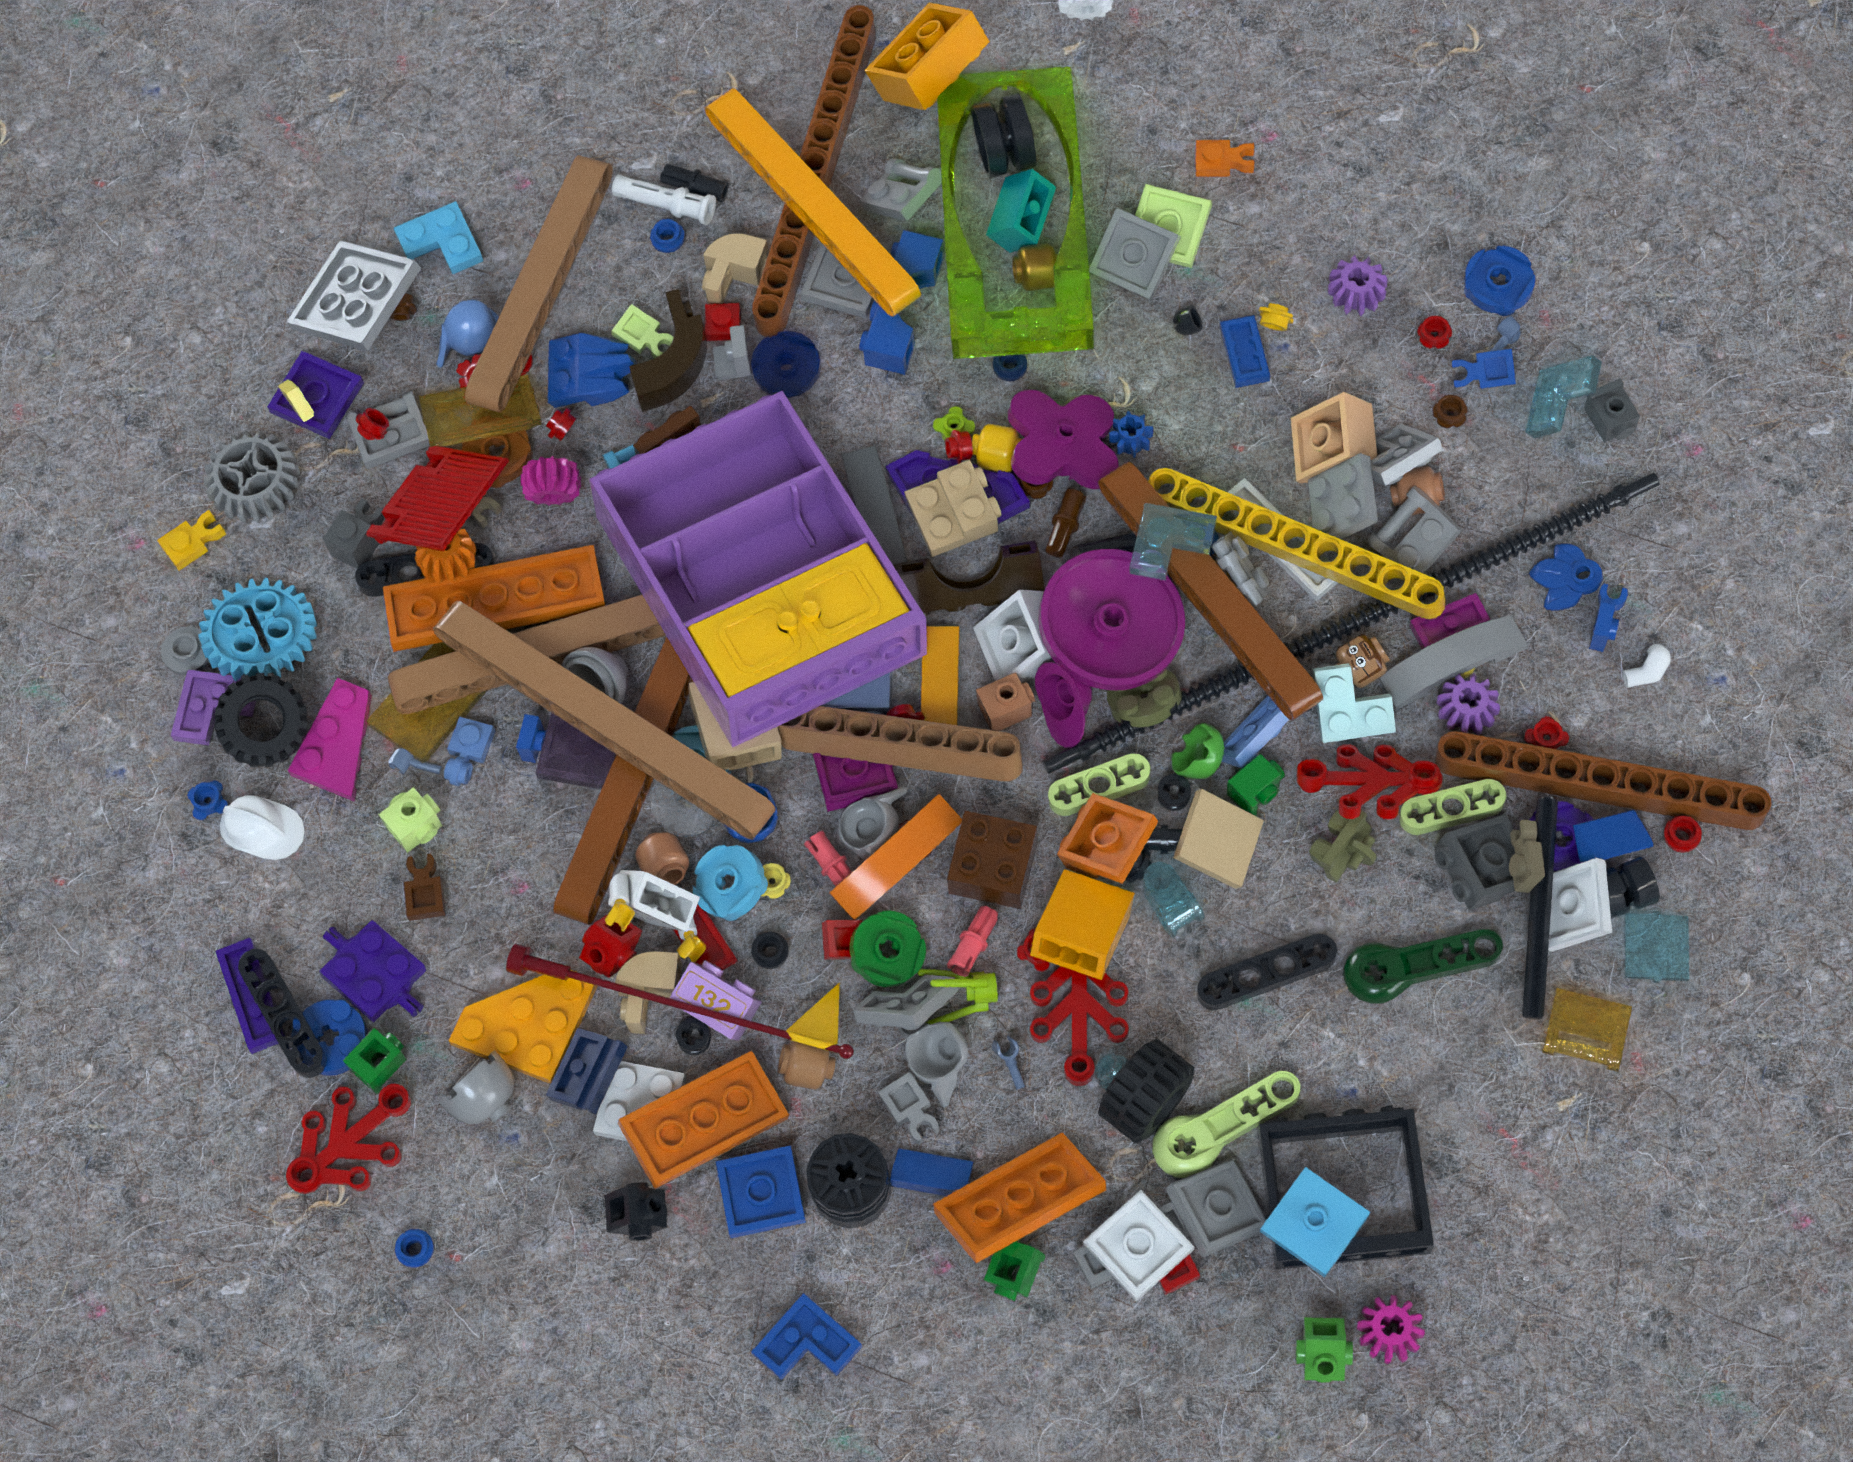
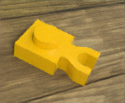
(187, 543)

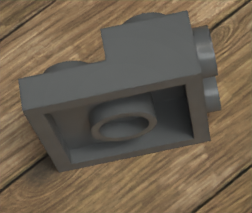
(1478, 861)

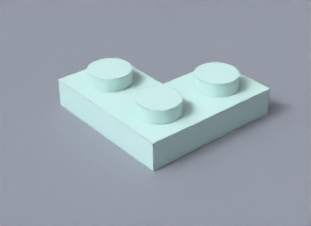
(1343, 715)

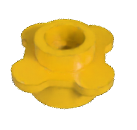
(1275, 317)

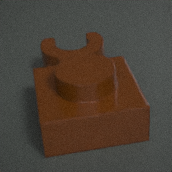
(425, 893)

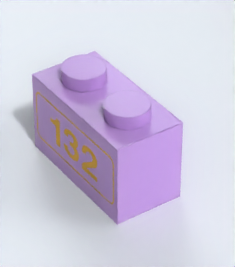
(706, 988)

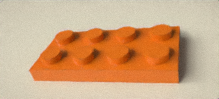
(703, 1119)
(1019, 1197)

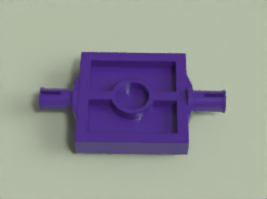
(373, 971)

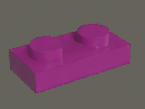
(1455, 618)

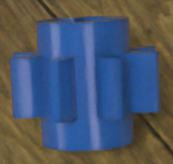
(1131, 444)

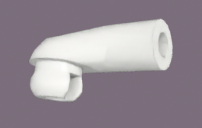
(1652, 669)

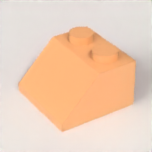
(1332, 434)

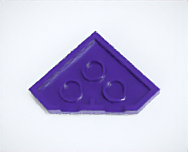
(920, 468)

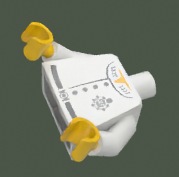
(656, 903)

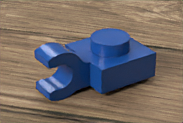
(1605, 625)

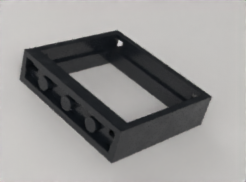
(1354, 1123)

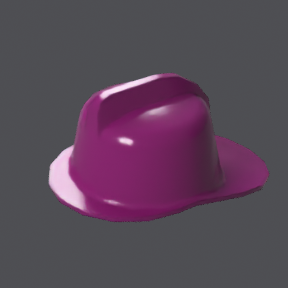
(1063, 703)

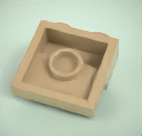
(954, 508)

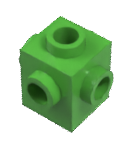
(1324, 1349)

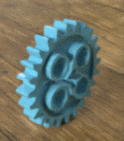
(287, 617)

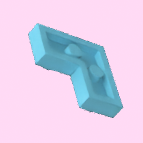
(440, 229)

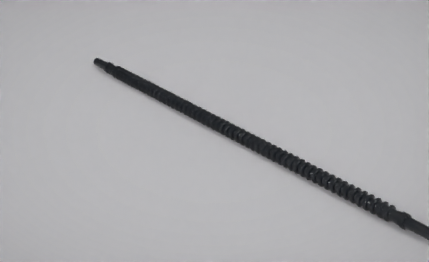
(1617, 497)

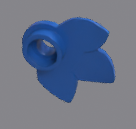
(1562, 579)

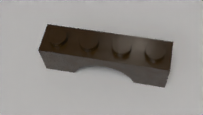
(1014, 569)

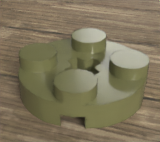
(1162, 696)

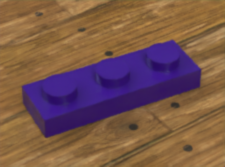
(252, 1022)

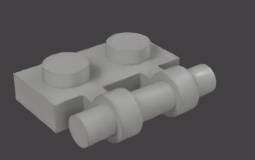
(1233, 555)

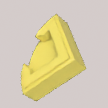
(296, 400)

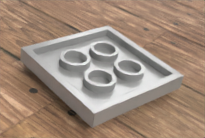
(353, 295)

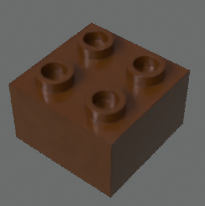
(992, 859)

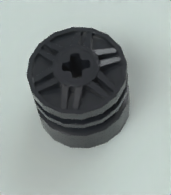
(858, 1199)

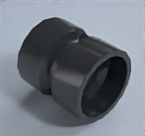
(1631, 886)

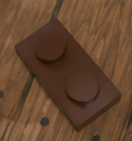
(676, 426)

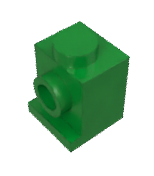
(1255, 784)
(363, 1057)
(1003, 1264)

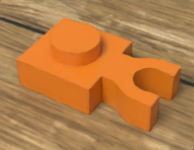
(1216, 158)

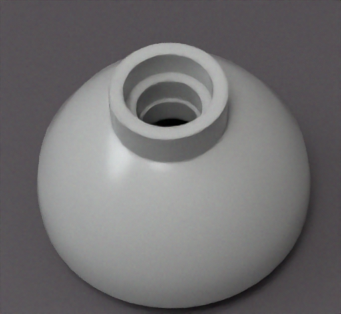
(600, 669)

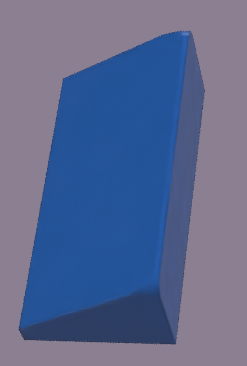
(1611, 836)
(929, 1172)

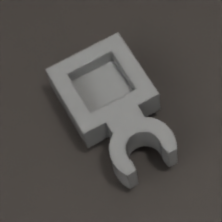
(906, 1103)

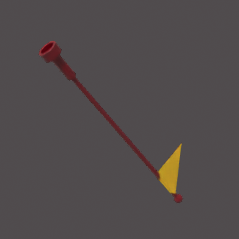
(815, 1028)

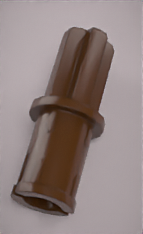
(1065, 522)

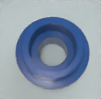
(664, 228)
(409, 1238)

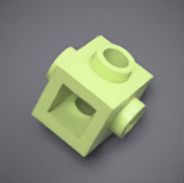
(411, 819)

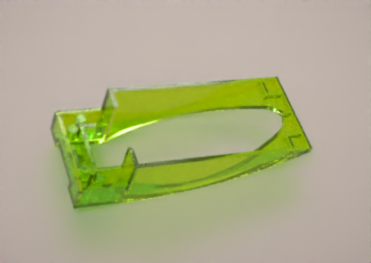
(1022, 329)

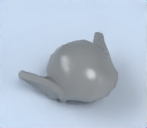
(870, 822)
(936, 1056)

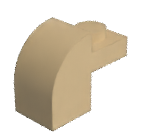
(731, 258)
(648, 972)

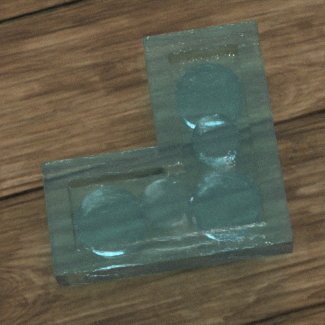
(1555, 388)
(1166, 529)

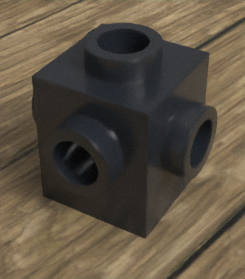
(636, 1211)

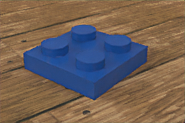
(760, 1192)

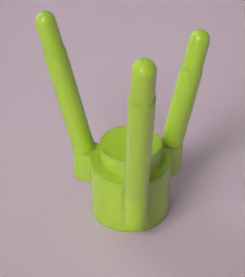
(978, 986)

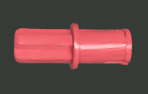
(828, 858)
(973, 941)

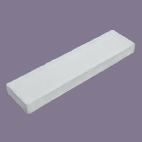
(1311, 582)

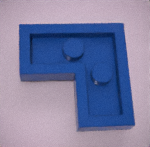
(802, 1330)

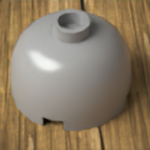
(481, 1092)

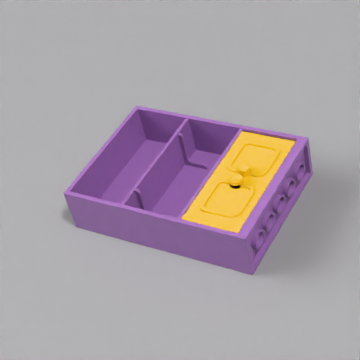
(759, 567)

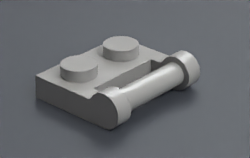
(897, 199)
(402, 436)
(1424, 541)

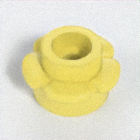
(783, 880)

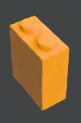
(1082, 924)

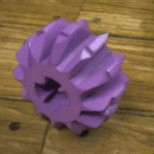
(1369, 290)
(1475, 695)

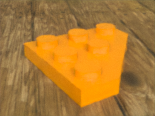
(526, 1024)

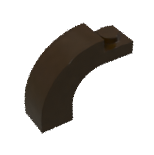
(677, 368)

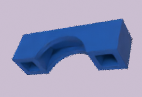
(889, 339)

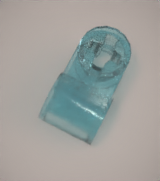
(1173, 905)

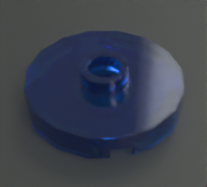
(785, 349)

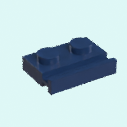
(586, 1071)

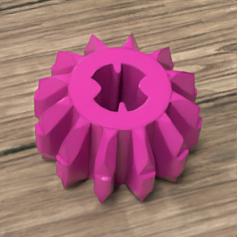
(550, 481)
(1394, 1343)

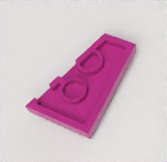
(334, 741)

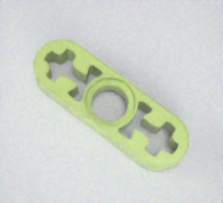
(1105, 770)
(1475, 789)

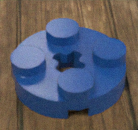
(1499, 298)
(338, 1017)

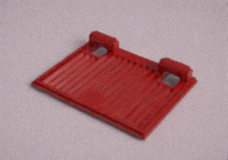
(437, 498)

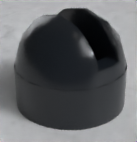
(1187, 320)

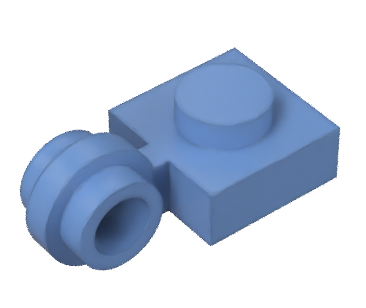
(468, 742)

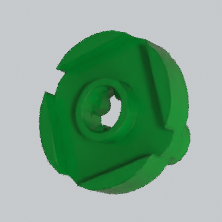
(905, 938)

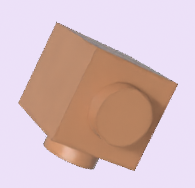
(1005, 702)

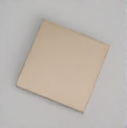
(1218, 839)

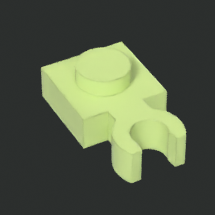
(640, 331)

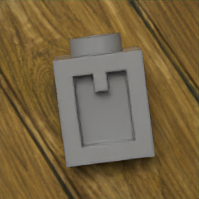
(733, 357)

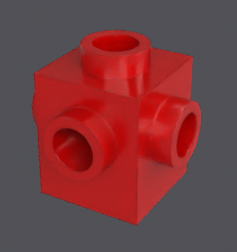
(609, 947)

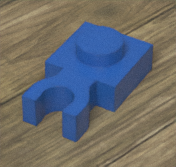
(1491, 369)

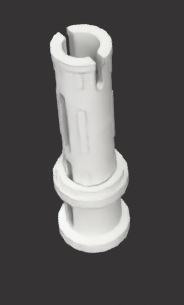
(678, 201)

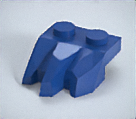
(587, 370)

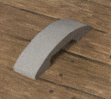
(1450, 657)

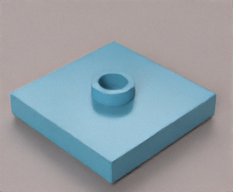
(1315, 1222)

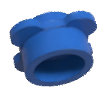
(207, 790)

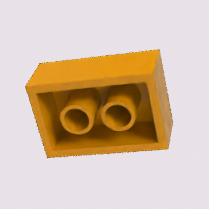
(927, 56)

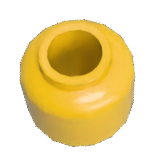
(995, 447)

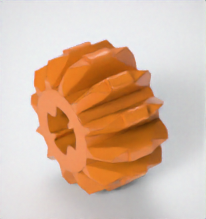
(448, 564)

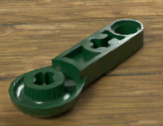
(1413, 964)

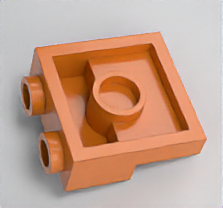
(1106, 839)

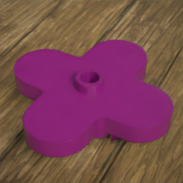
(1061, 438)

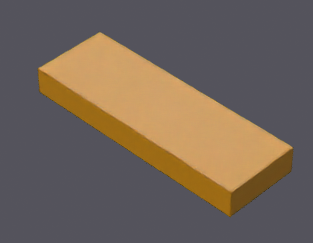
(941, 675)

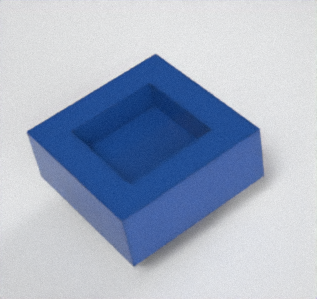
(530, 738)

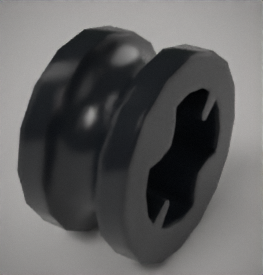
(1164, 797)
(687, 1027)

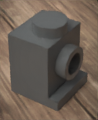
(1606, 421)

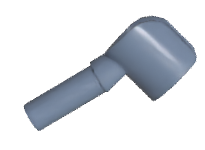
(1510, 332)
(403, 759)
(1010, 1060)

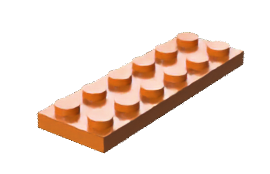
(505, 593)

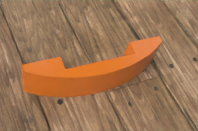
(896, 857)

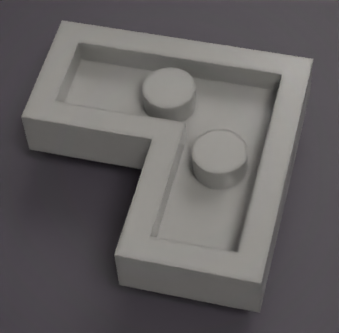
(1401, 451)
(906, 1009)

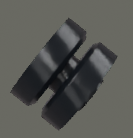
(1009, 134)

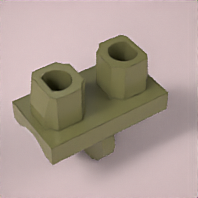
(1348, 849)

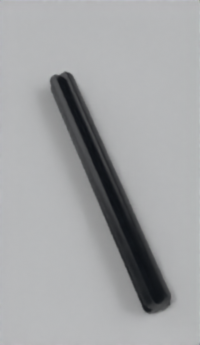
(1540, 913)

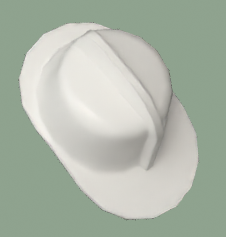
(262, 827)

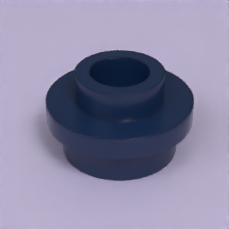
(1010, 374)

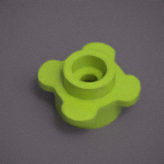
(954, 416)

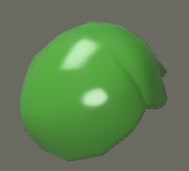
(1201, 753)

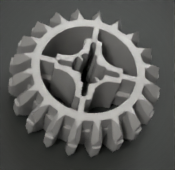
(244, 466)

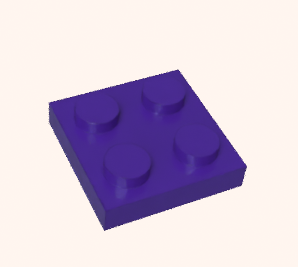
(326, 389)

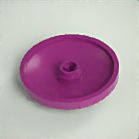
(1109, 623)

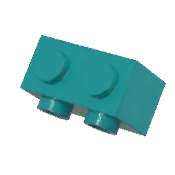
(1021, 210)

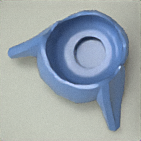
(466, 329)

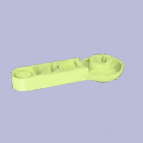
(1217, 1127)

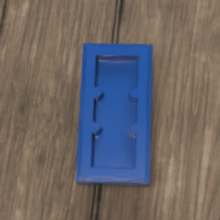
(1244, 351)

